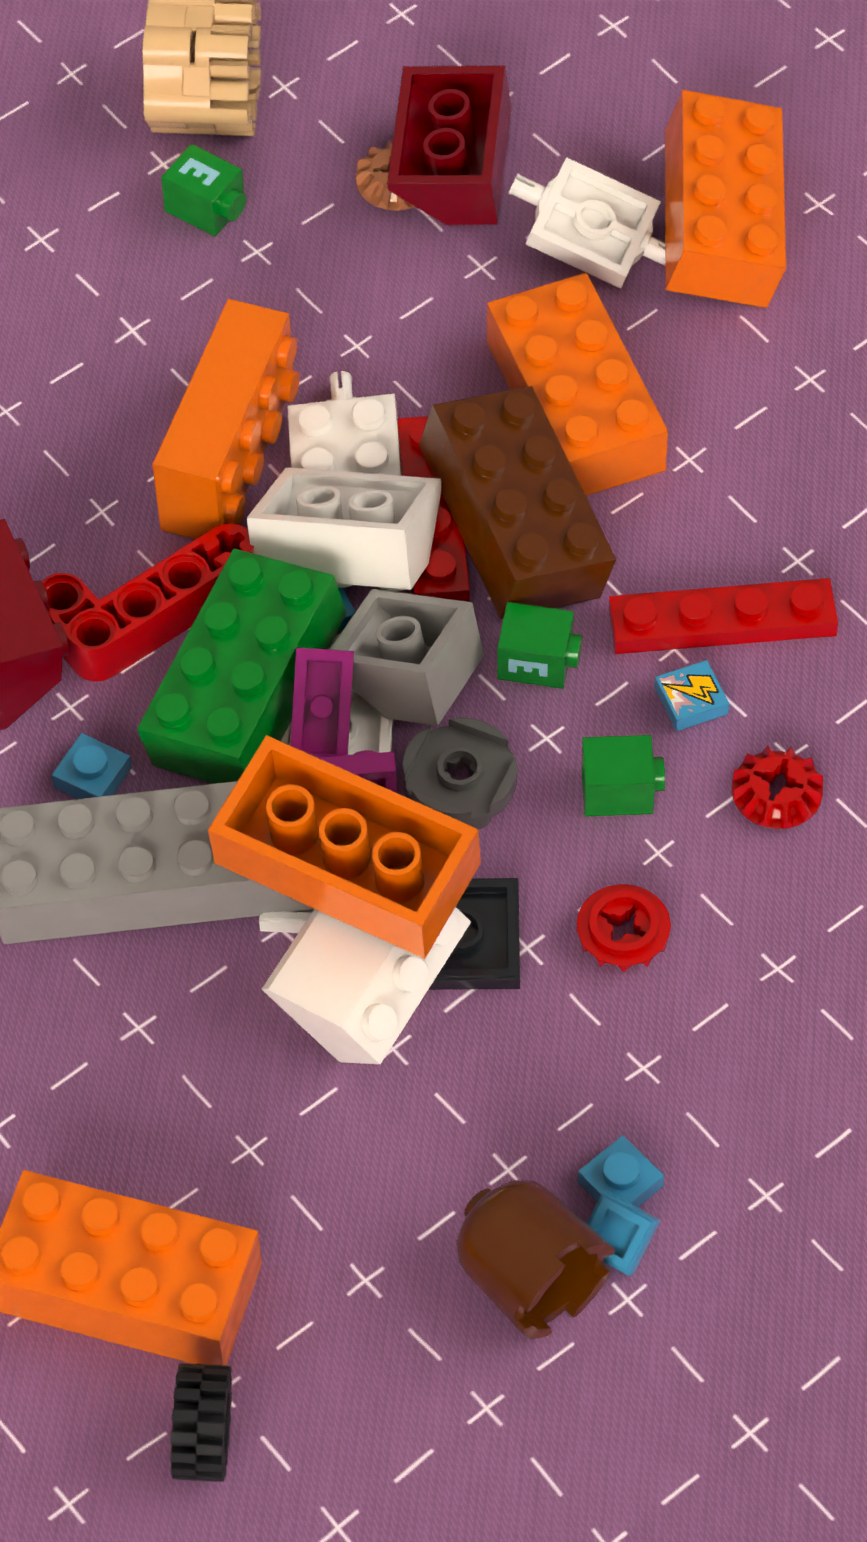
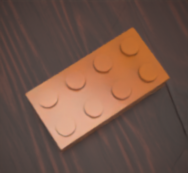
(724, 199)
(584, 379)
(226, 420)
(345, 846)
(125, 1269)

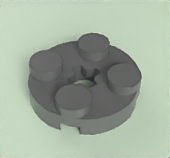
(465, 742)

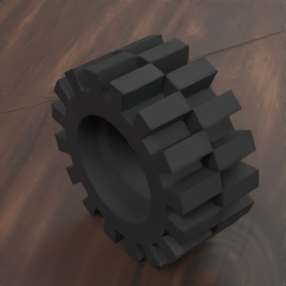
(201, 1422)

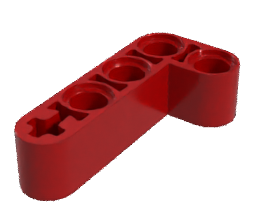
(152, 594)

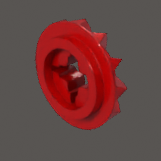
(793, 804)
(615, 906)

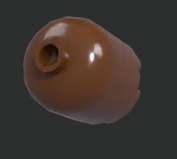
(531, 1254)

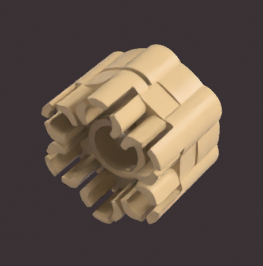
(199, 66)

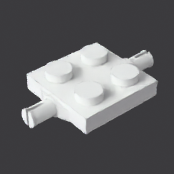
(591, 221)
(346, 432)

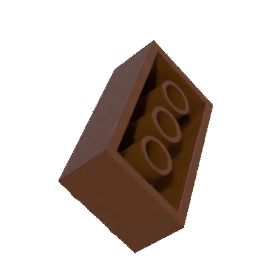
(516, 500)

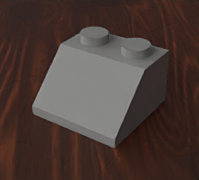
(411, 653)

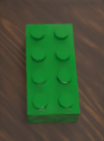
(239, 667)

